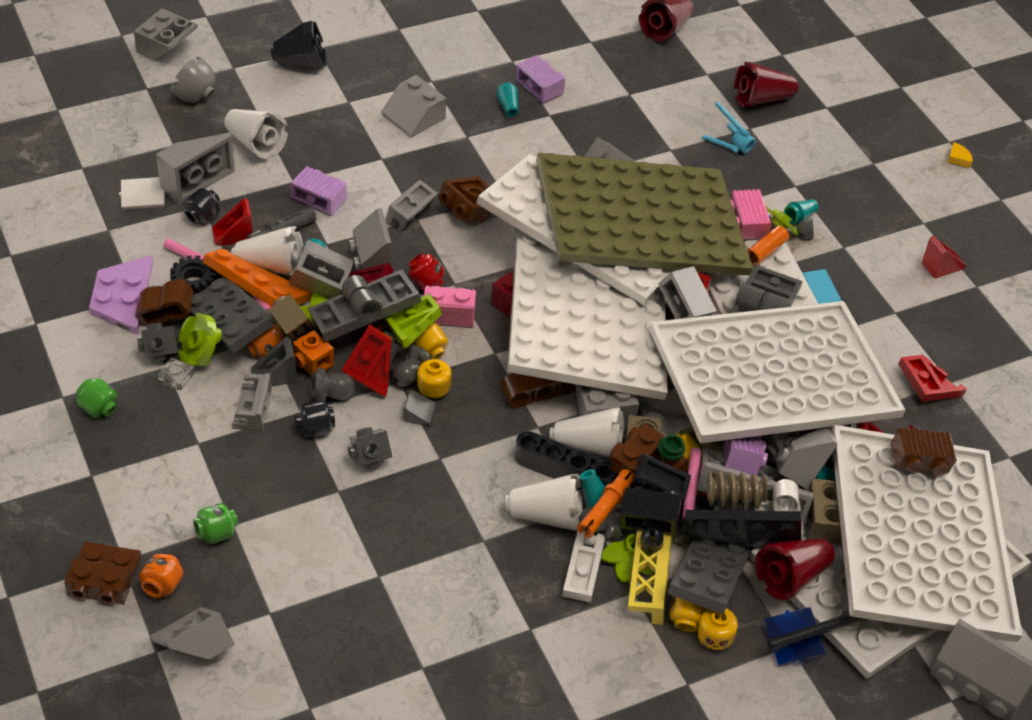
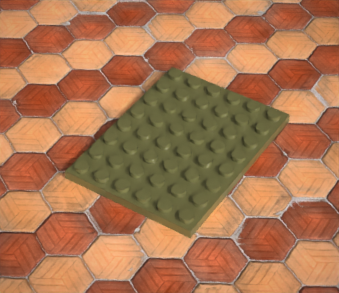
(641, 214)

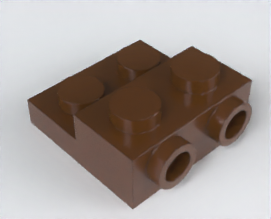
(462, 198)
(639, 442)
(102, 573)

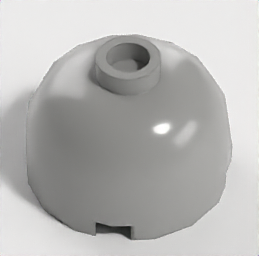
(194, 81)

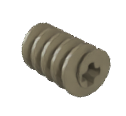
(737, 489)

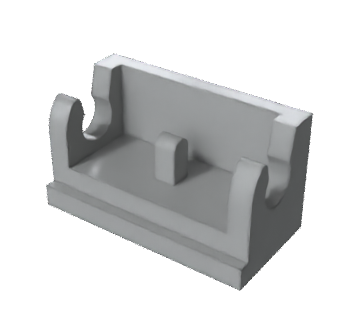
(410, 204)
(253, 403)

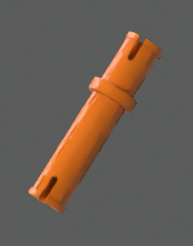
(611, 496)

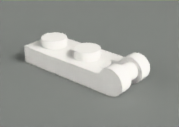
(583, 567)

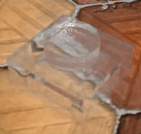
(175, 374)

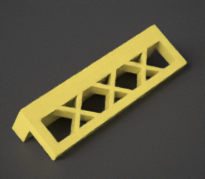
(659, 580)

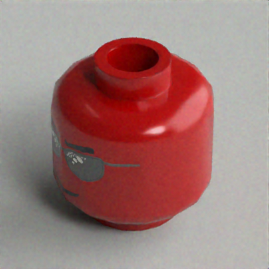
(426, 271)

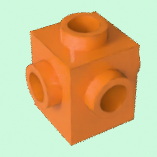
(313, 352)

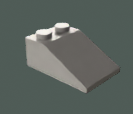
(194, 165)

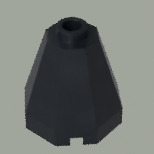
(300, 47)

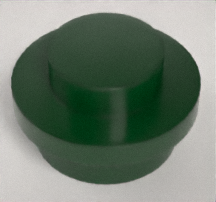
(671, 447)

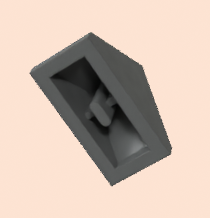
(278, 363)

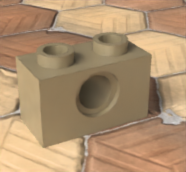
(291, 317)

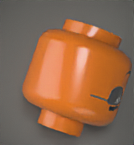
(266, 341)
(161, 575)

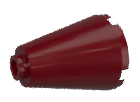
(663, 17)
(762, 85)
(792, 565)

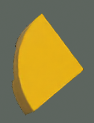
(960, 156)

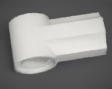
(789, 489)

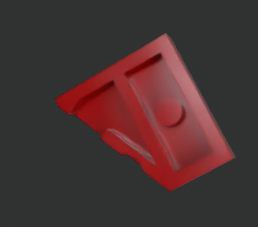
(371, 360)
(928, 379)

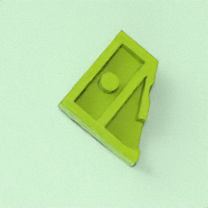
(412, 322)

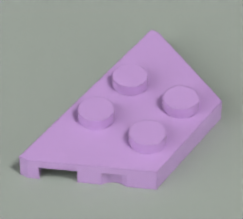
(118, 292)

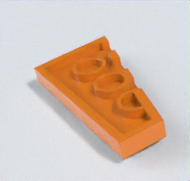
(253, 278)

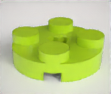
(198, 339)

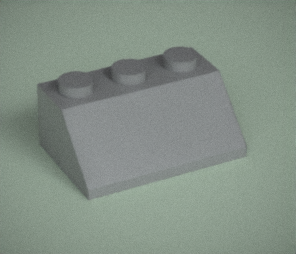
(983, 670)

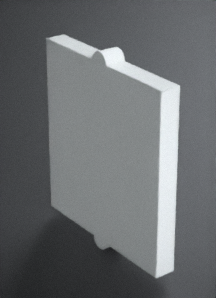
(141, 193)

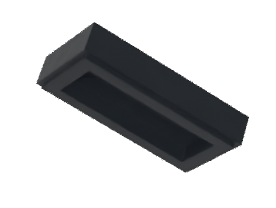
(661, 476)

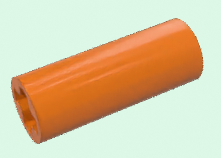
(767, 245)

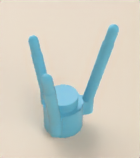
(742, 139)

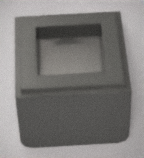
(418, 409)

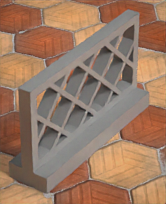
(714, 461)

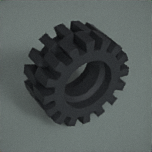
(191, 268)

